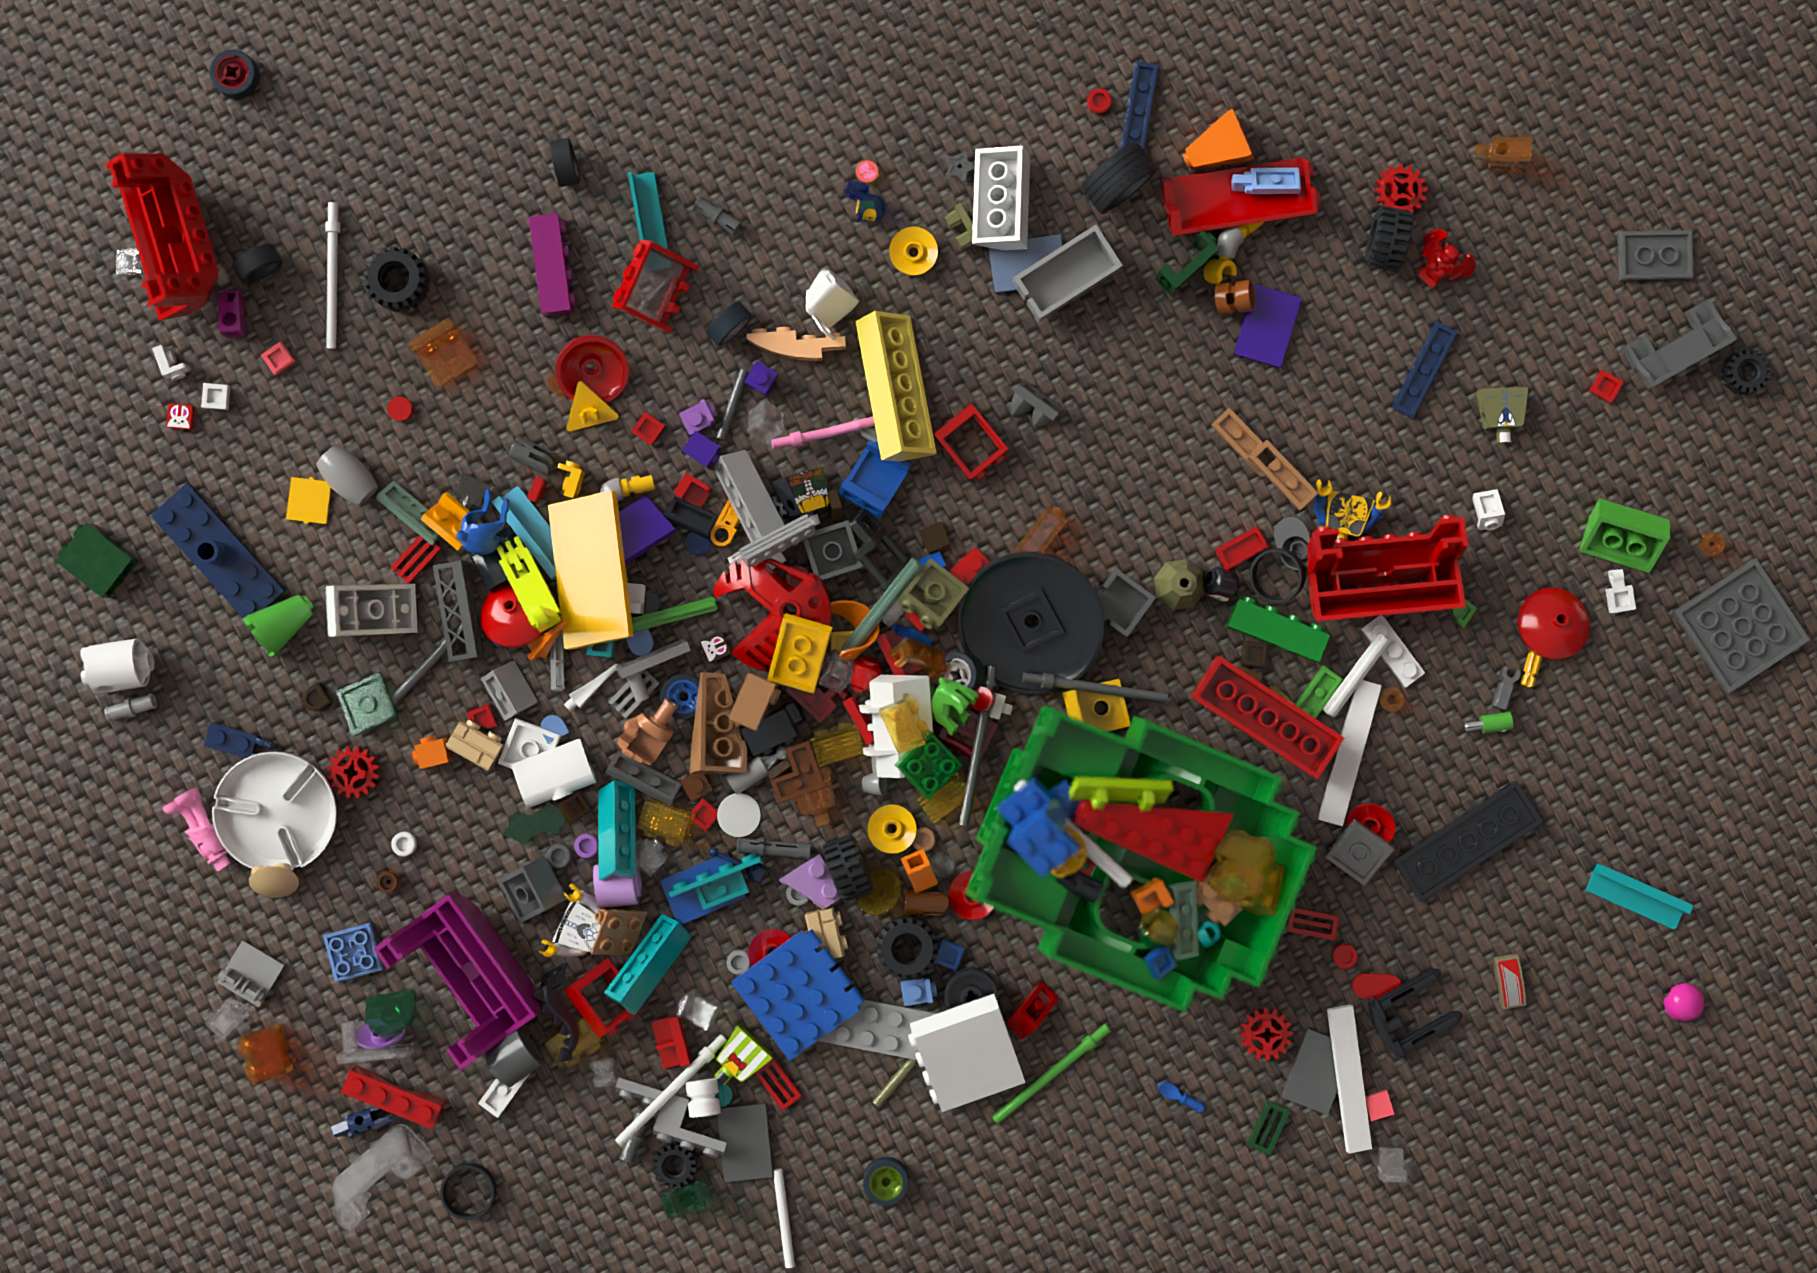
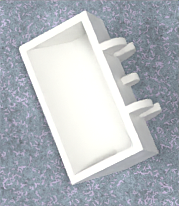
(885, 691)

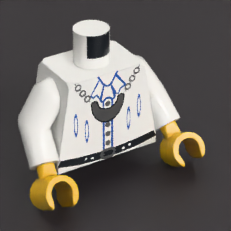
(578, 927)

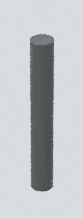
(732, 405)

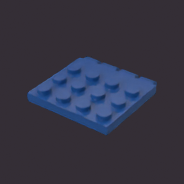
(798, 993)

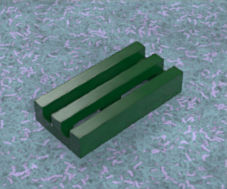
(1259, 1146)

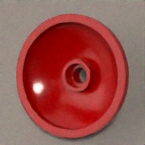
(605, 378)
(506, 626)
(1544, 633)

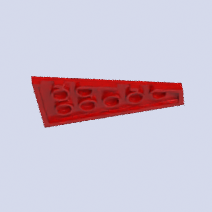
(1166, 835)

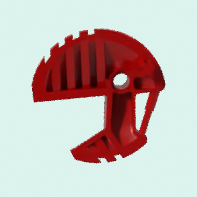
(773, 593)

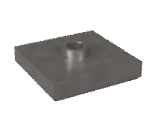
(1359, 851)

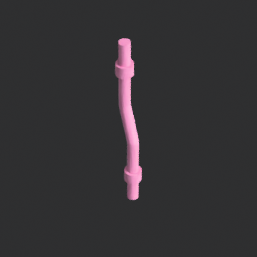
(797, 439)

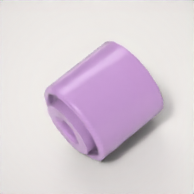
(617, 890)

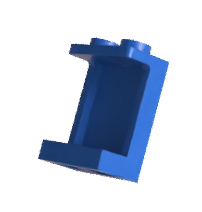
(873, 480)

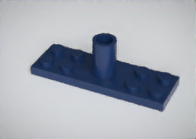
(233, 566)

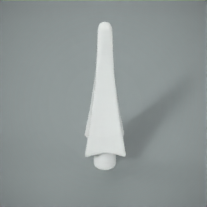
(582, 694)

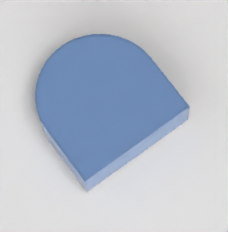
(641, 642)
(554, 724)

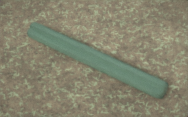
(883, 604)

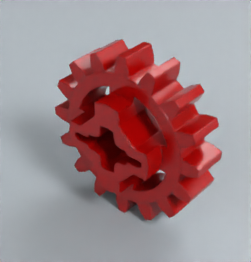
(1394, 183)
(355, 762)
(1266, 1044)

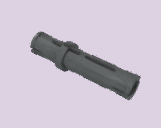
(773, 848)

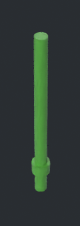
(1088, 1043)

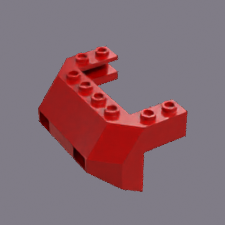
(166, 232)
(1378, 568)

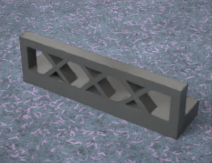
(467, 608)

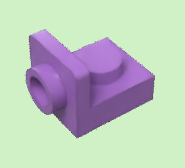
(699, 417)

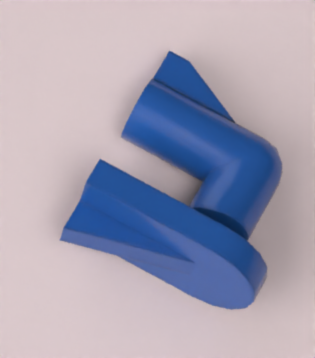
(911, 633)

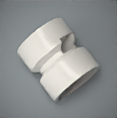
(703, 1097)

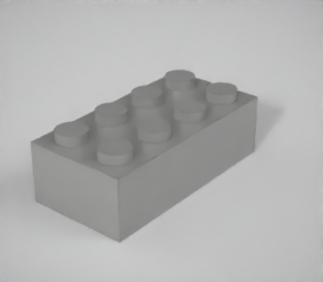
(1067, 273)

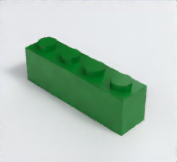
(1278, 630)

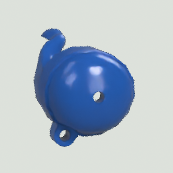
(482, 537)

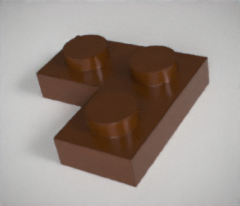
(804, 778)

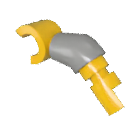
(1228, 242)
(624, 488)

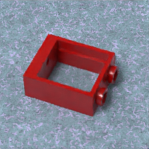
(954, 424)
(573, 992)

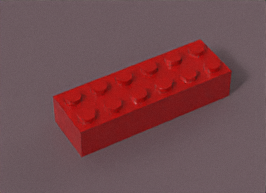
(1267, 717)

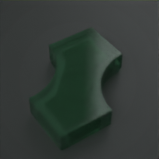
(525, 826)

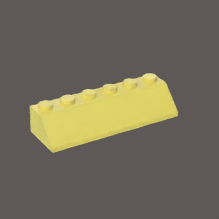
(895, 386)

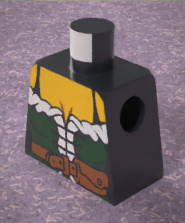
(803, 493)

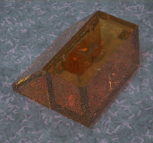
(265, 1054)

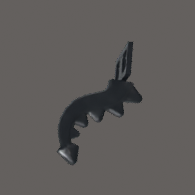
(560, 1014)

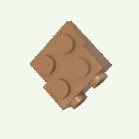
(1218, 910)

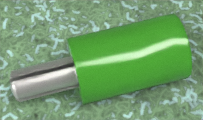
(1492, 723)

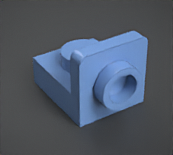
(918, 991)

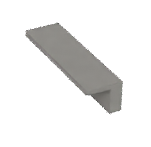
(747, 495)

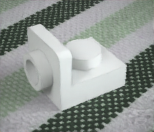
(166, 361)
(1488, 509)

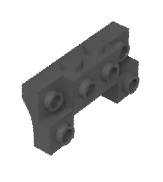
(1694, 347)

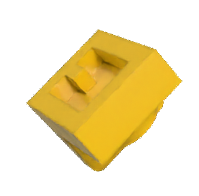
(573, 483)

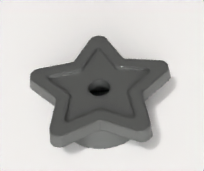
(955, 171)

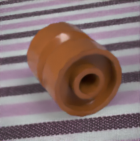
(1243, 297)

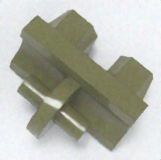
(960, 217)

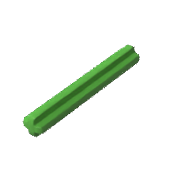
(674, 614)

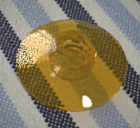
(883, 880)

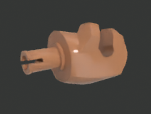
(647, 734)

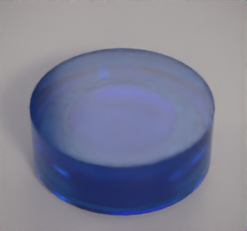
(697, 544)

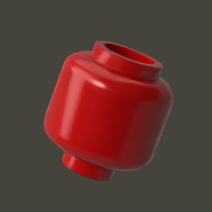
(864, 671)

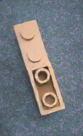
(785, 344)

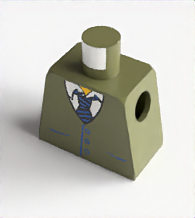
(1502, 410)

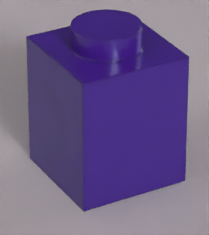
(761, 379)
(702, 450)

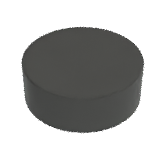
(559, 855)

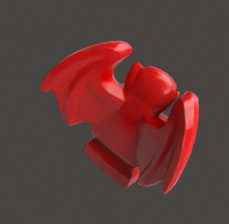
(1443, 261)

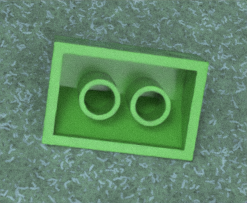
(1625, 535)

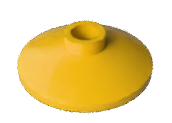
(917, 239)
(887, 841)

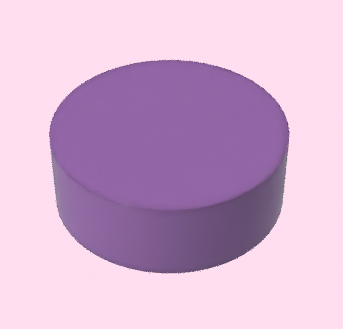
(586, 845)

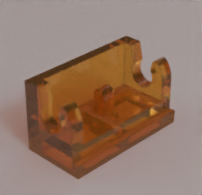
(919, 655)

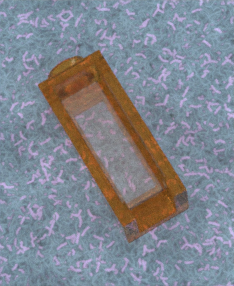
(1043, 531)

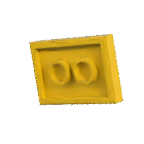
(799, 653)

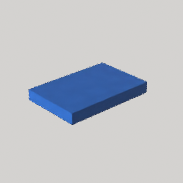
(687, 905)

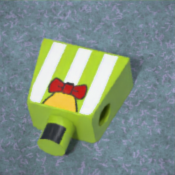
(741, 1056)

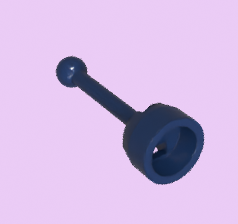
(753, 872)

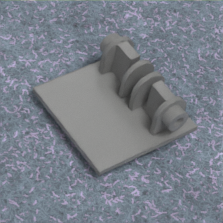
(250, 973)

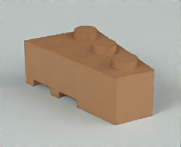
(754, 701)

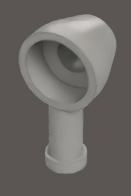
(874, 784)

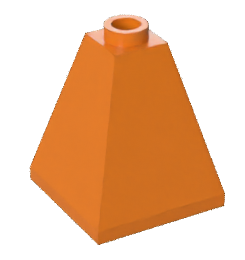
(1220, 145)

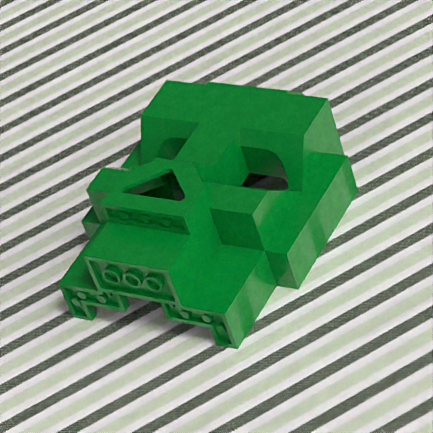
(1073, 929)

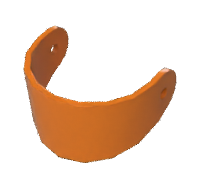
(854, 613)

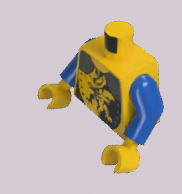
(1347, 512)

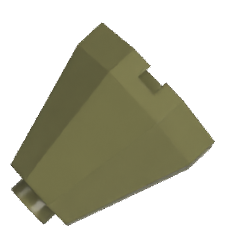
(1168, 584)

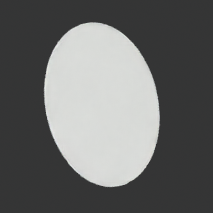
(738, 815)

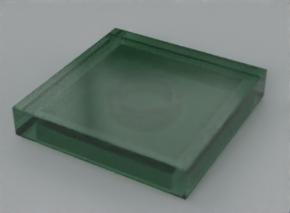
(367, 704)

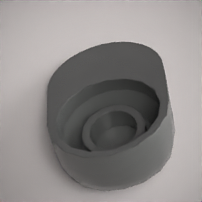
(1293, 535)

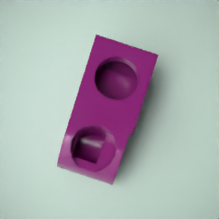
(231, 314)

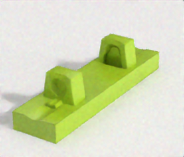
(1102, 790)

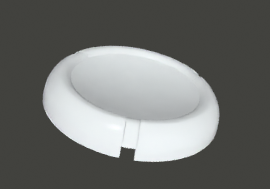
(274, 811)

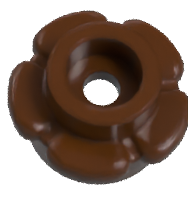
(384, 886)

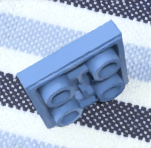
(353, 952)

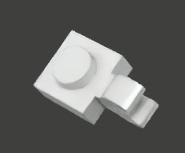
(1619, 597)

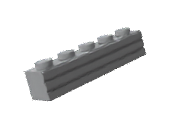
(777, 541)

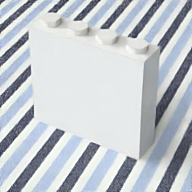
(966, 1053)

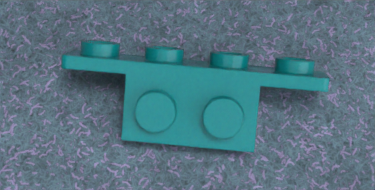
(719, 886)

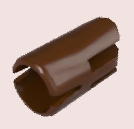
(925, 904)

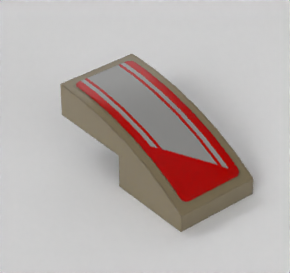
(1510, 981)

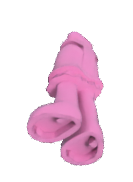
(200, 829)

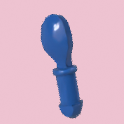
(1171, 1091)

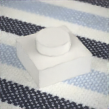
(215, 396)

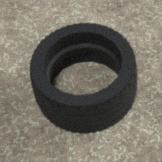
(1118, 177)

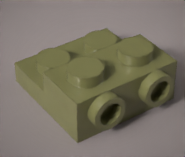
(932, 595)

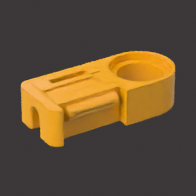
(728, 520)

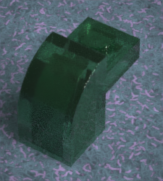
(686, 1199)

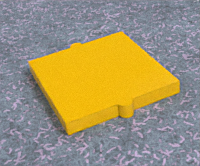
(308, 500)

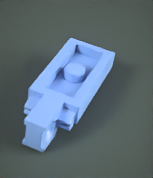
(1268, 181)

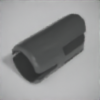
(532, 455)

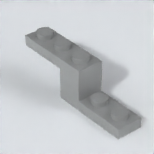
(670, 1119)

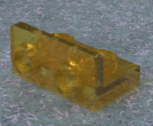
(904, 724)

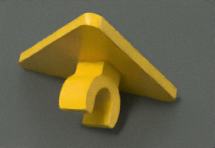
(588, 409)

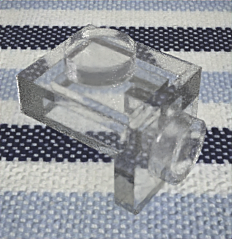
(128, 262)
(697, 1010)

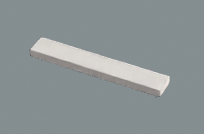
(1349, 753)
(1349, 1078)

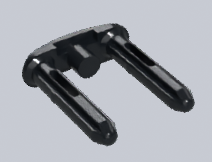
(1386, 1027)

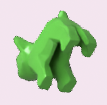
(950, 703)

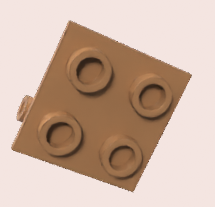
(617, 931)

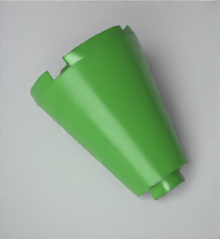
(279, 622)

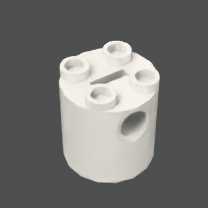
(116, 666)

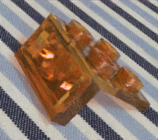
(443, 352)

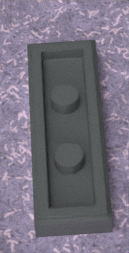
(644, 778)

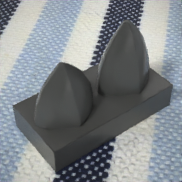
(1029, 396)

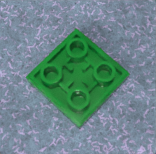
(928, 766)

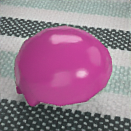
(1684, 1002)

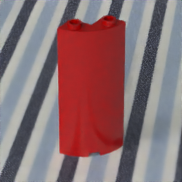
(1208, 203)

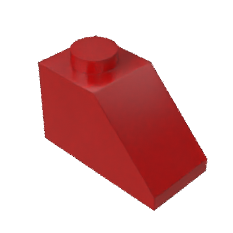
(1032, 1011)

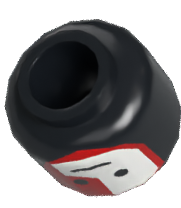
(1221, 583)

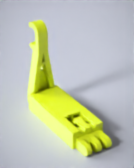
(529, 586)

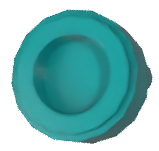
(1204, 936)
(724, 1094)

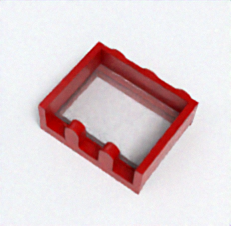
(653, 284)

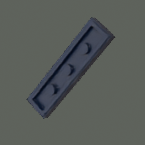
(1139, 103)
(1424, 370)

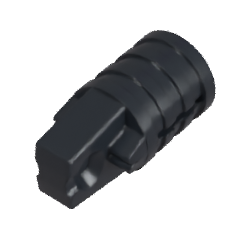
(1081, 885)

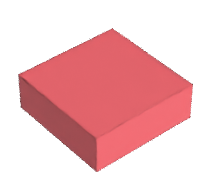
(278, 358)
(1378, 1105)

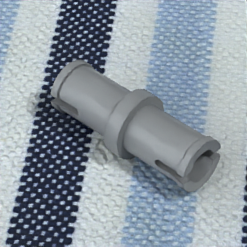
(130, 707)

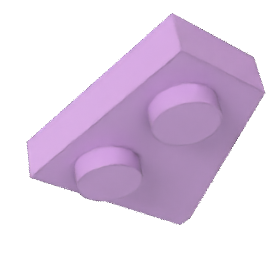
(813, 882)

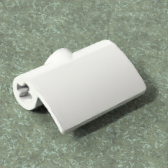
(553, 773)

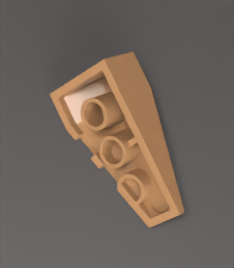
(715, 738)

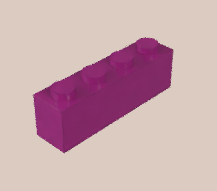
(551, 264)

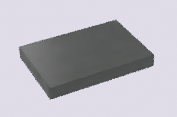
(1655, 255)
(1313, 1074)
(747, 1140)

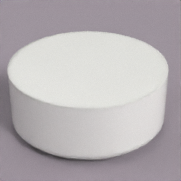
(404, 843)

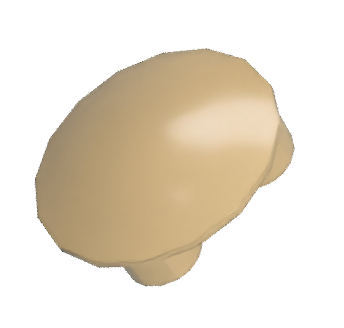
(273, 880)

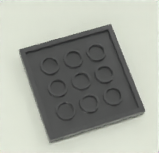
(1741, 626)

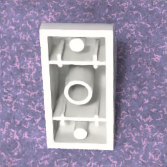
(371, 609)

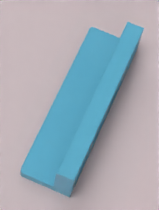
(530, 528)

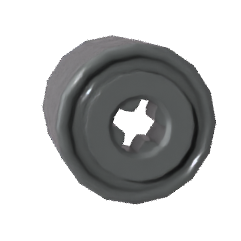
(513, 1058)

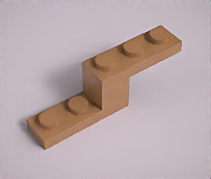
(1264, 459)

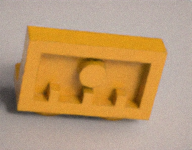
(446, 519)

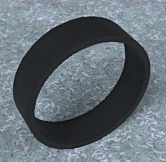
(1253, 575)
(450, 1209)

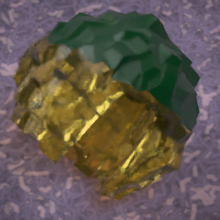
(1158, 928)

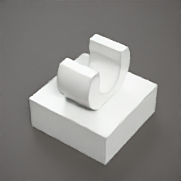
(1000, 707)

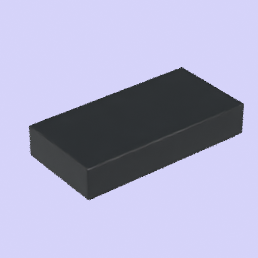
(690, 517)

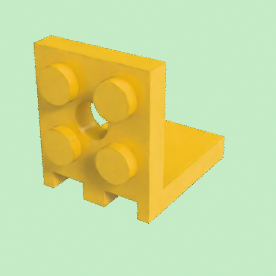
(1081, 707)

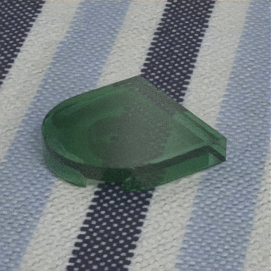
(390, 1012)

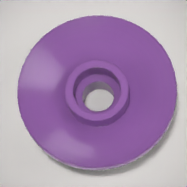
(370, 1040)

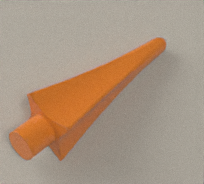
(543, 644)

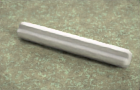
(1356, 674)

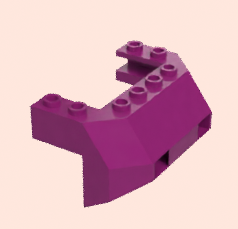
(474, 968)

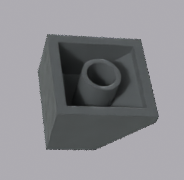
(532, 889)

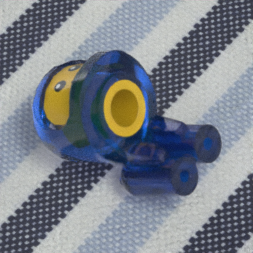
(868, 206)

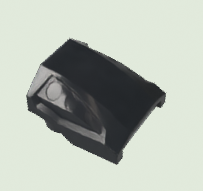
(489, 565)

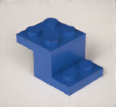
(1038, 827)

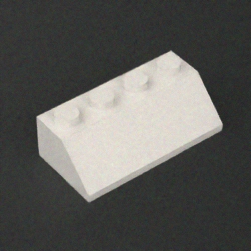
(1001, 198)

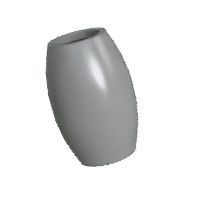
(347, 475)

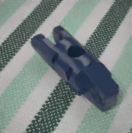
(353, 1125)

